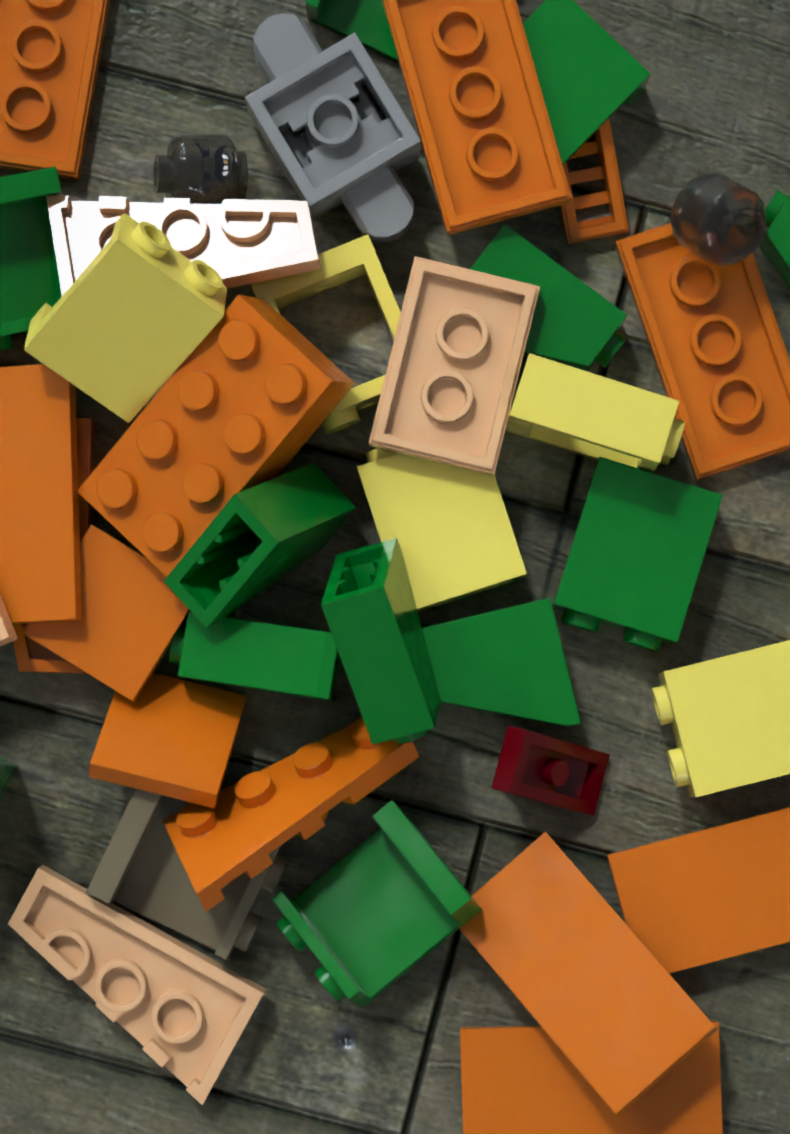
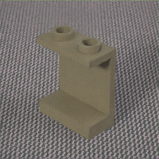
(149, 878)

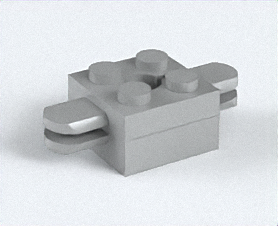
(334, 127)

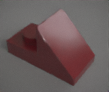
(550, 770)

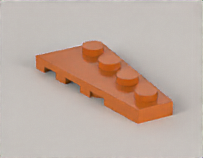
(277, 804)

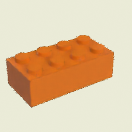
(215, 430)

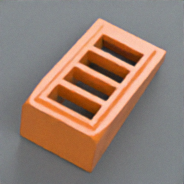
(608, 170)

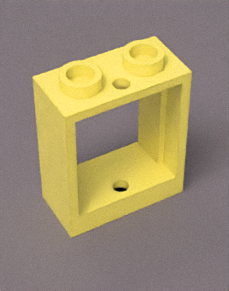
(338, 267)
(594, 415)

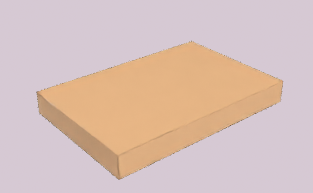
(454, 366)

